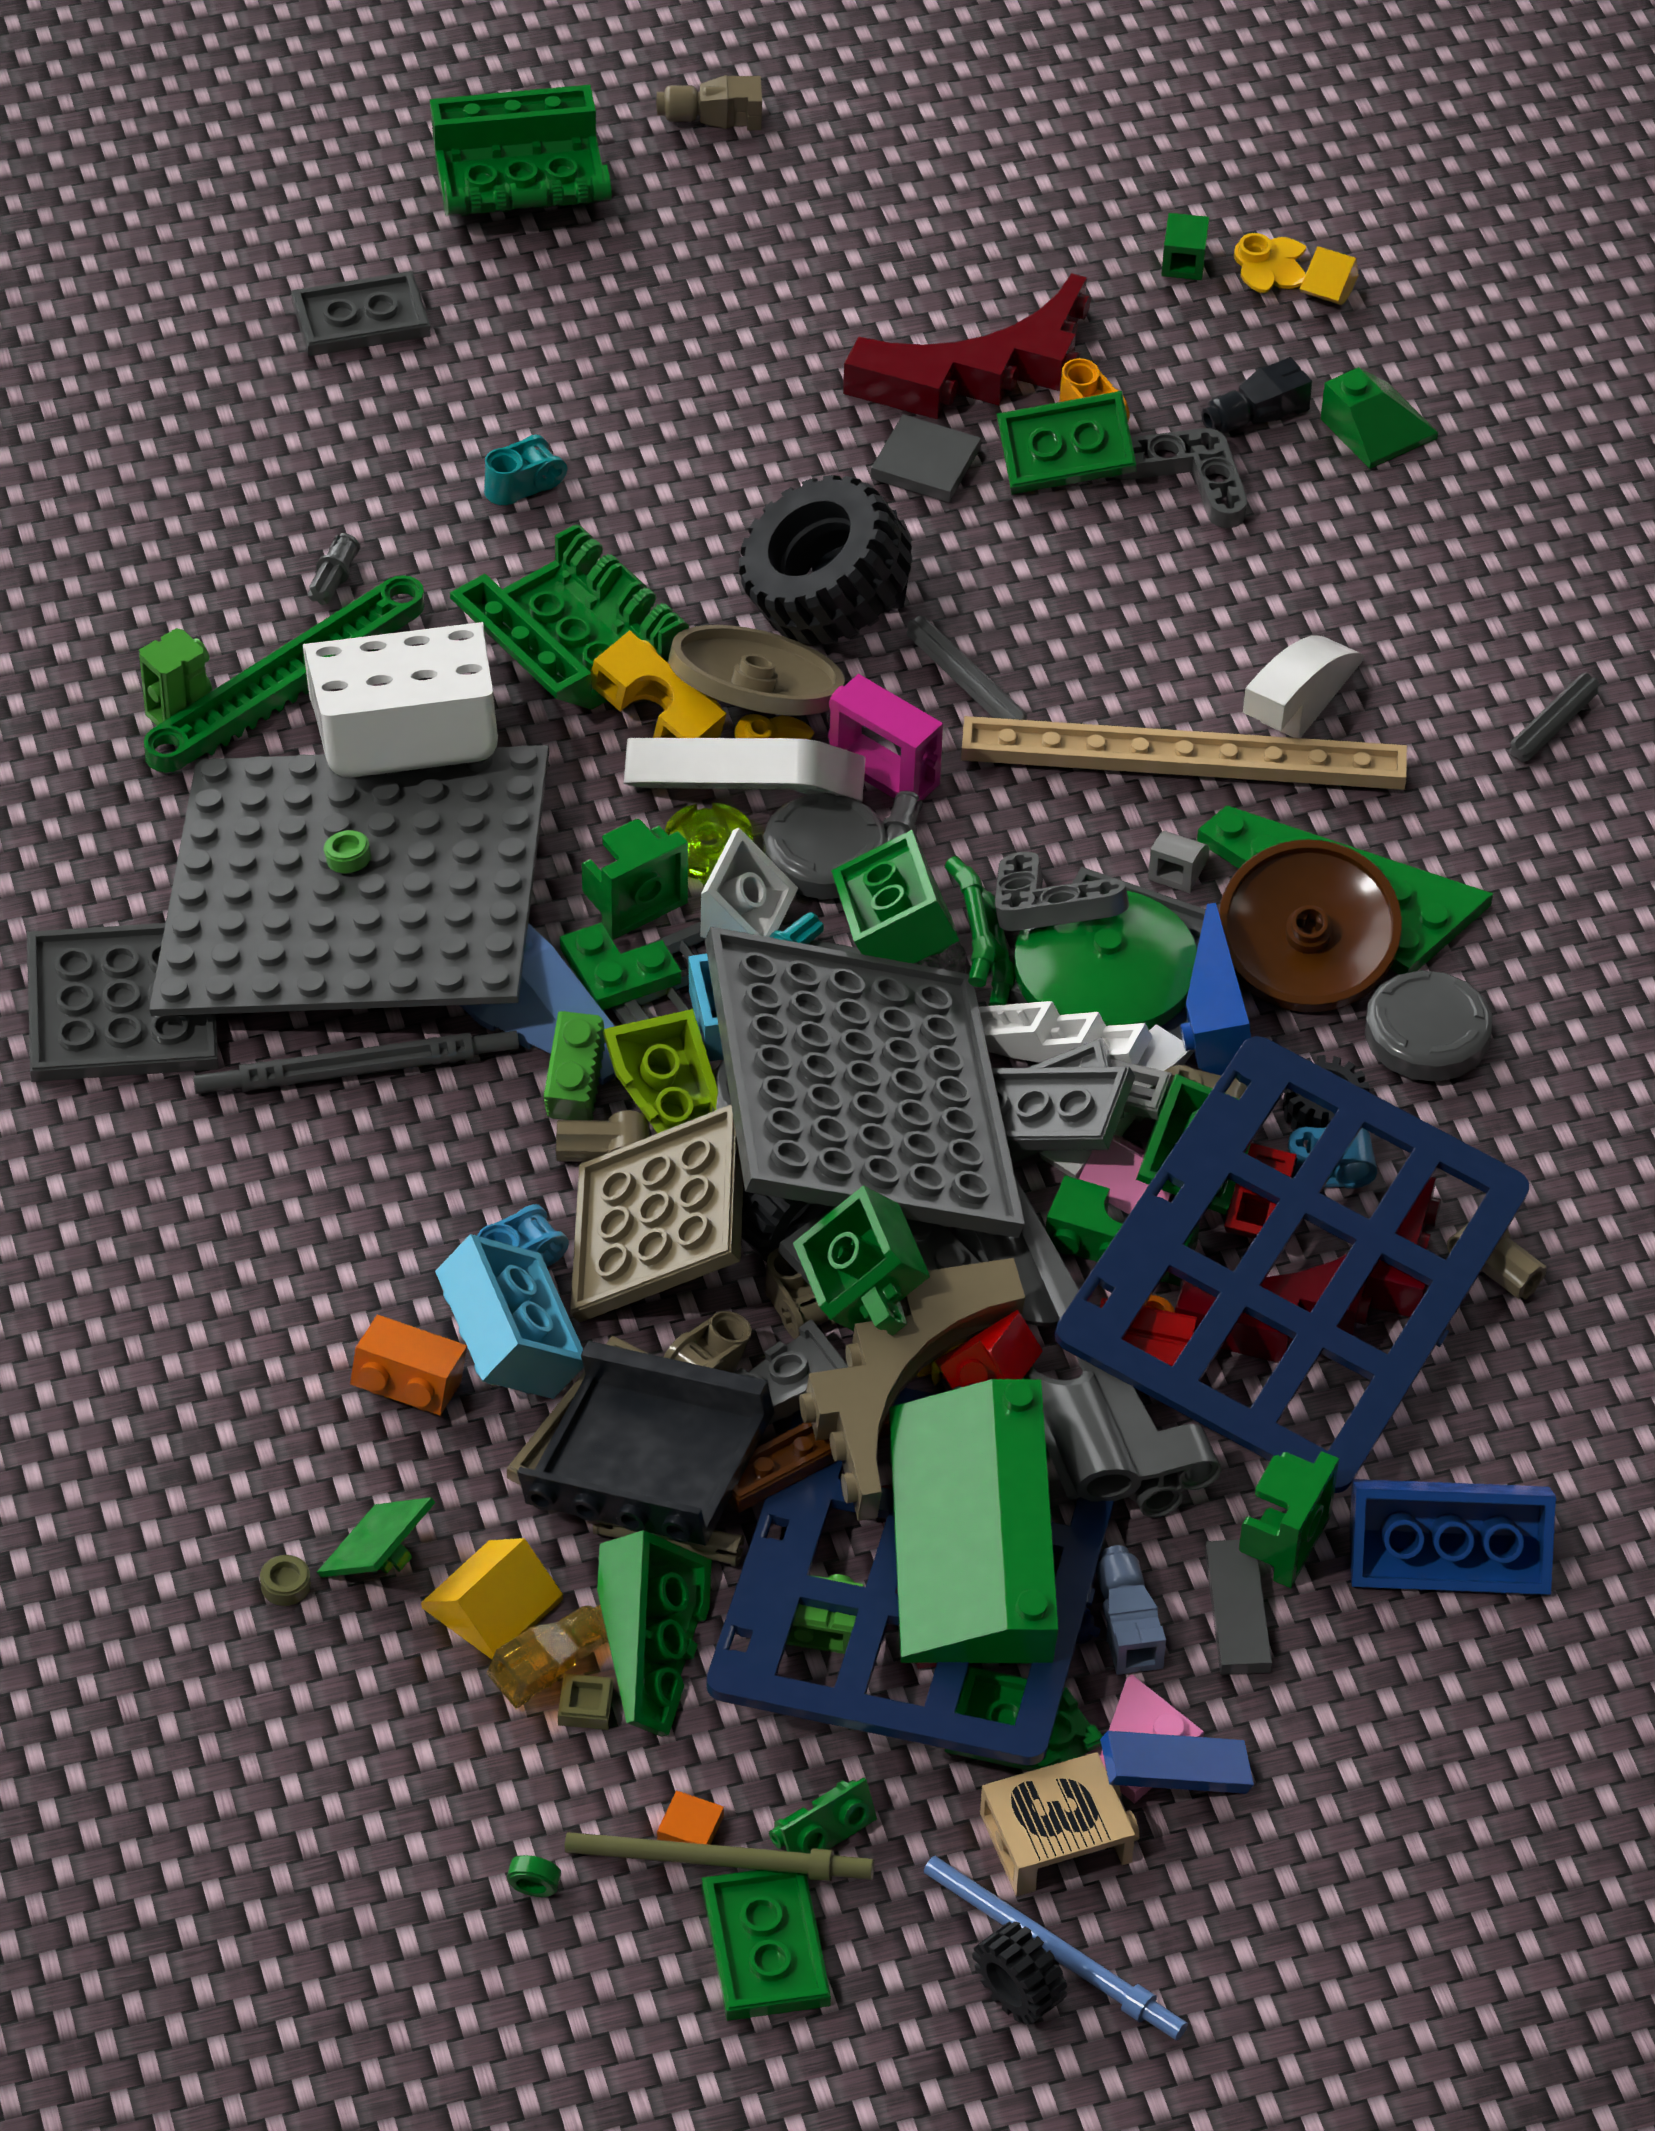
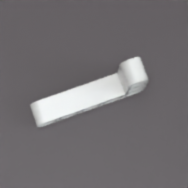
(744, 764)

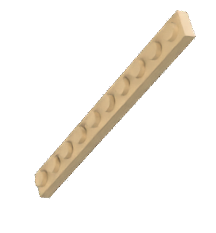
(1184, 752)

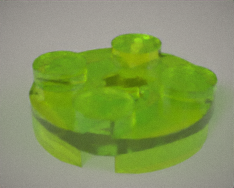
(706, 825)

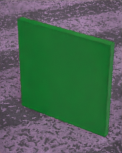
(378, 1539)

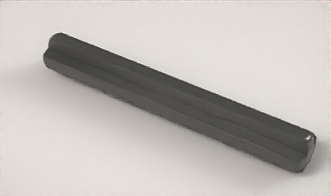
(963, 670)

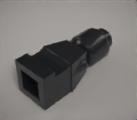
(1261, 398)

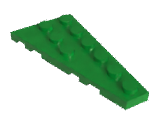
(1430, 905)

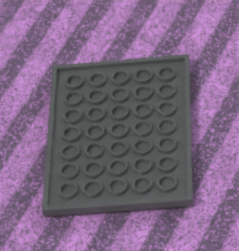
(861, 1078)

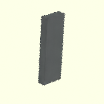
(1237, 1609)

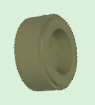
(285, 1580)

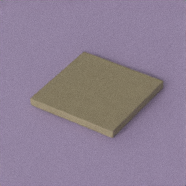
(657, 1214)

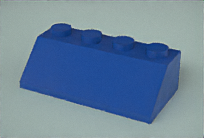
(1452, 1536)

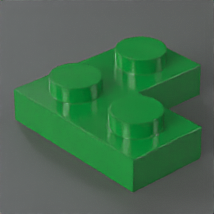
(614, 976)

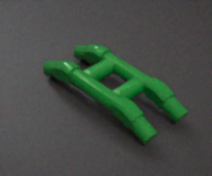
(988, 938)

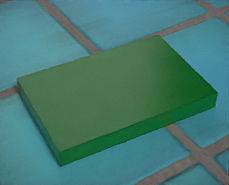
(1066, 442)
(765, 1943)

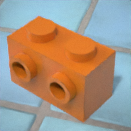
(408, 1364)

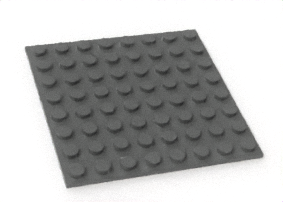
(423, 924)

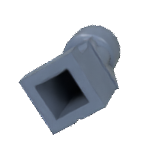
(1130, 1613)

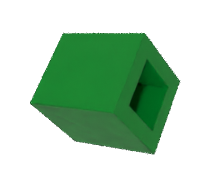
(1185, 246)

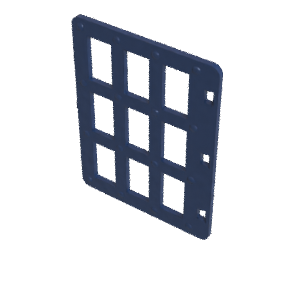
(1200, 1164)
(778, 1580)

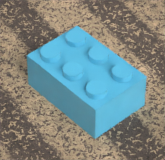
(511, 1316)

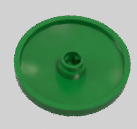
(1120, 965)

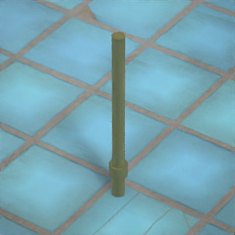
(819, 1864)

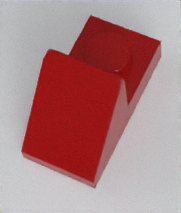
(998, 1352)

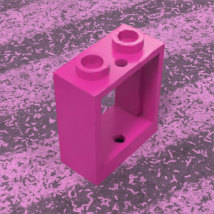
(899, 722)

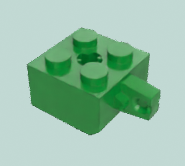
(862, 1261)

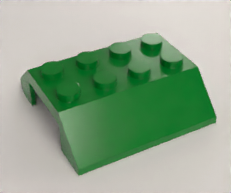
(518, 150)
(569, 615)

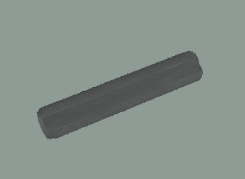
(1554, 717)

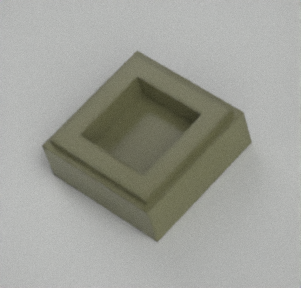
(586, 1701)

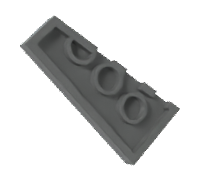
(789, 1367)

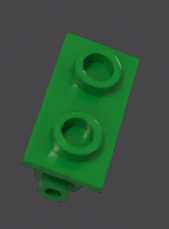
(831, 1820)

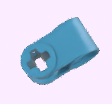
(1354, 1170)
(529, 1234)

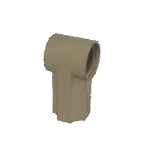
(592, 1138)
(1510, 1266)

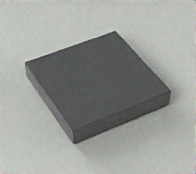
(925, 458)

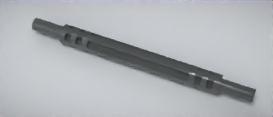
(355, 1062)

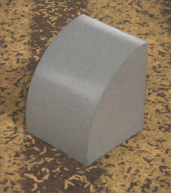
(1177, 861)

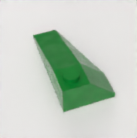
(650, 1609)

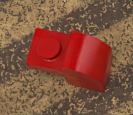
(1249, 1210)

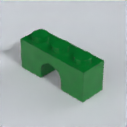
(1081, 1223)

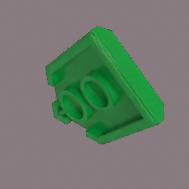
(998, 1699)

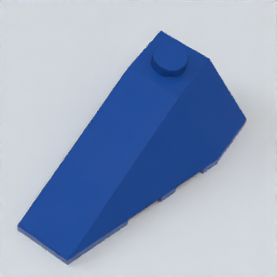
(1214, 1001)

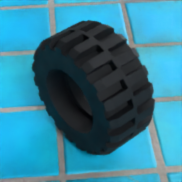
(850, 587)

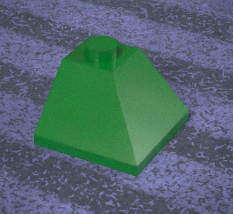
(1372, 418)

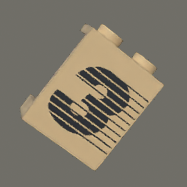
(1055, 1818)

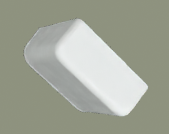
(408, 719)

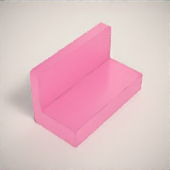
(1118, 1171)

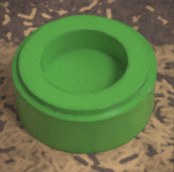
(347, 851)

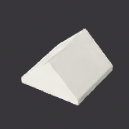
(745, 890)

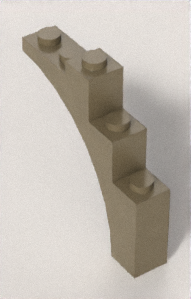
(855, 1400)

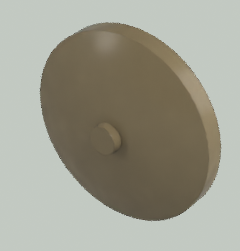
(755, 669)

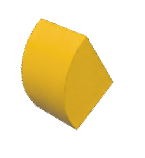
(1330, 276)

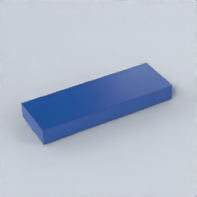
(1176, 1762)

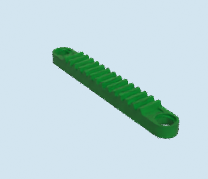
(275, 678)

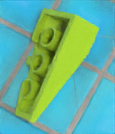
(664, 1068)

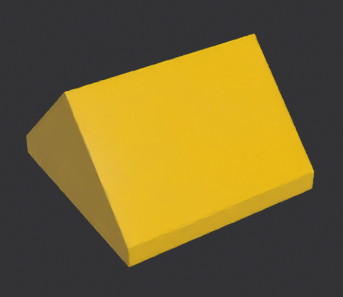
(495, 1595)

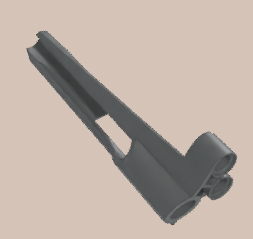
(1096, 1423)

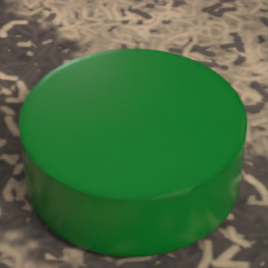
(533, 1876)

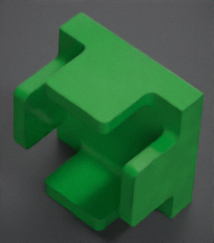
(643, 881)
(1308, 1496)

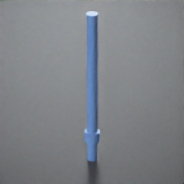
(1135, 2000)

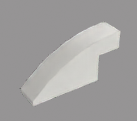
(1300, 684)

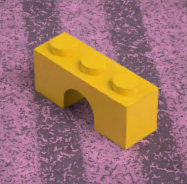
(635, 672)

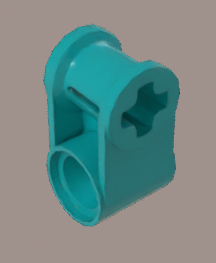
(519, 470)

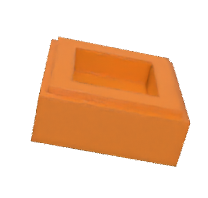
(690, 1820)

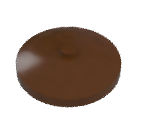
(1310, 925)

